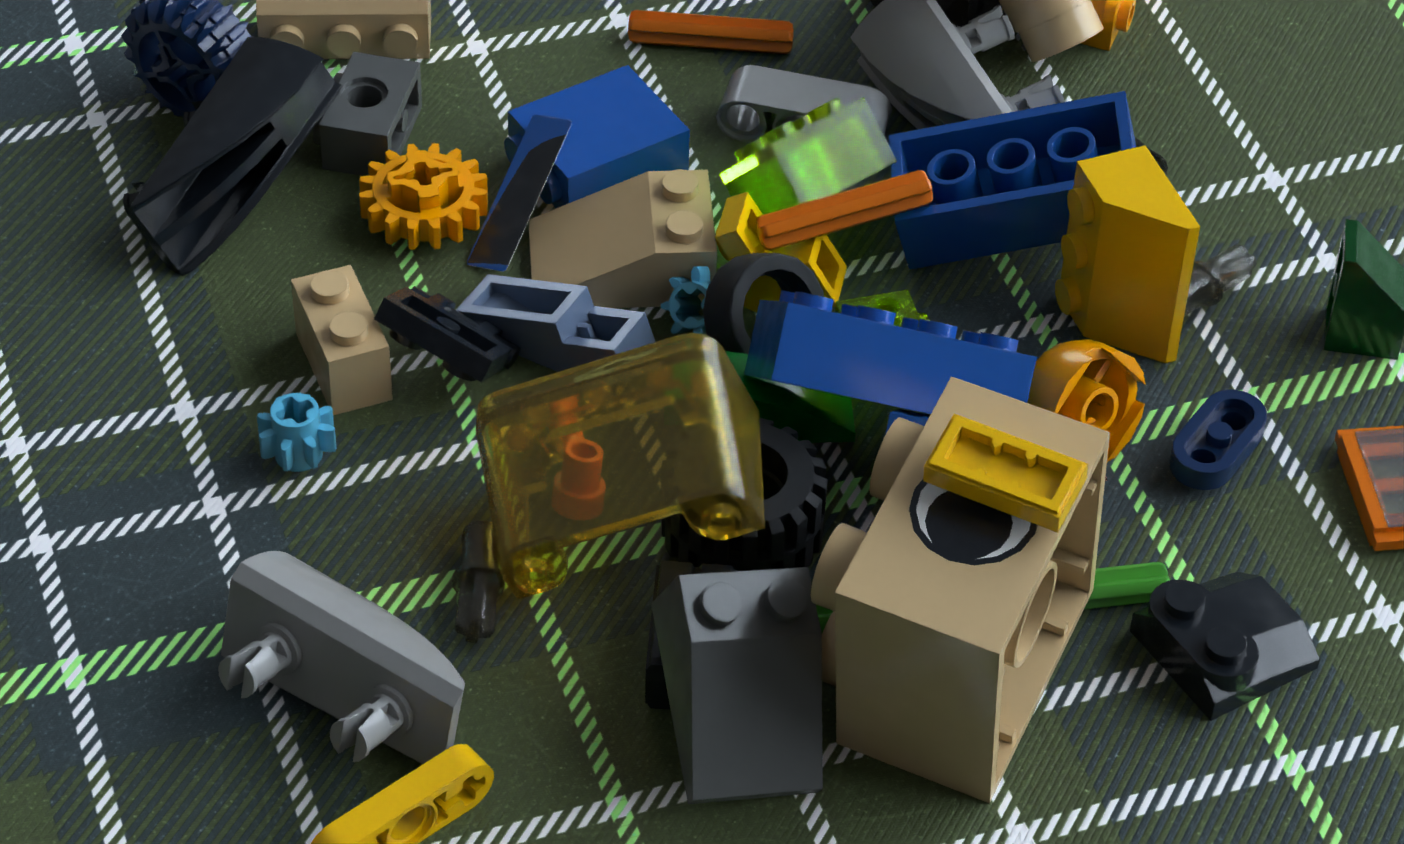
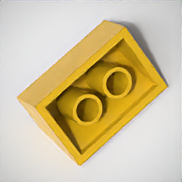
(1127, 254)

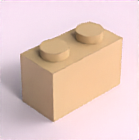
(342, 339)

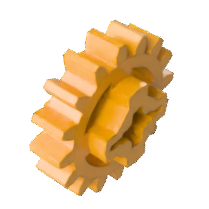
(423, 196)

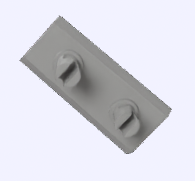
(931, 66)
(340, 657)

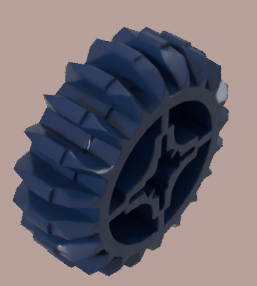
(182, 48)

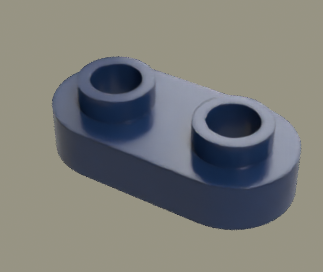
(1218, 439)

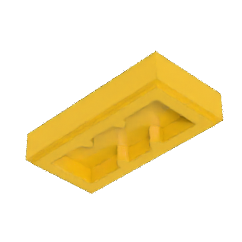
(1005, 472)

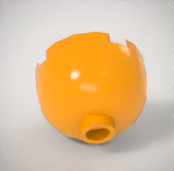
(1090, 386)

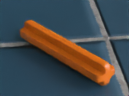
(710, 32)
(844, 210)

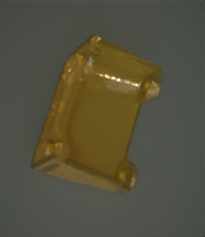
(617, 450)

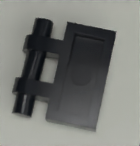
(433, 324)

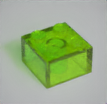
(810, 157)

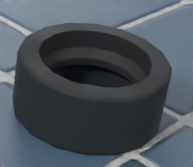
(731, 283)

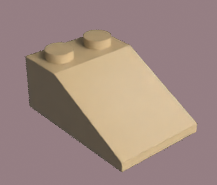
(629, 238)

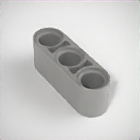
(768, 97)

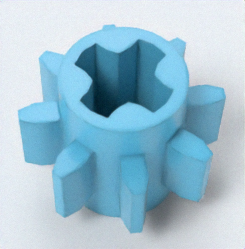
(685, 302)
(296, 432)

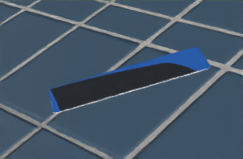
(519, 193)

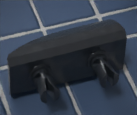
(231, 150)

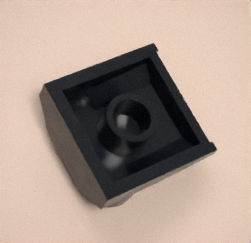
(1225, 639)

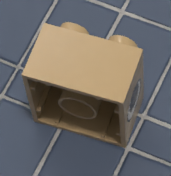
(951, 605)

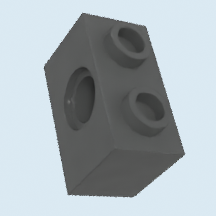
(370, 114)

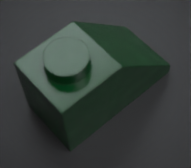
(1364, 298)

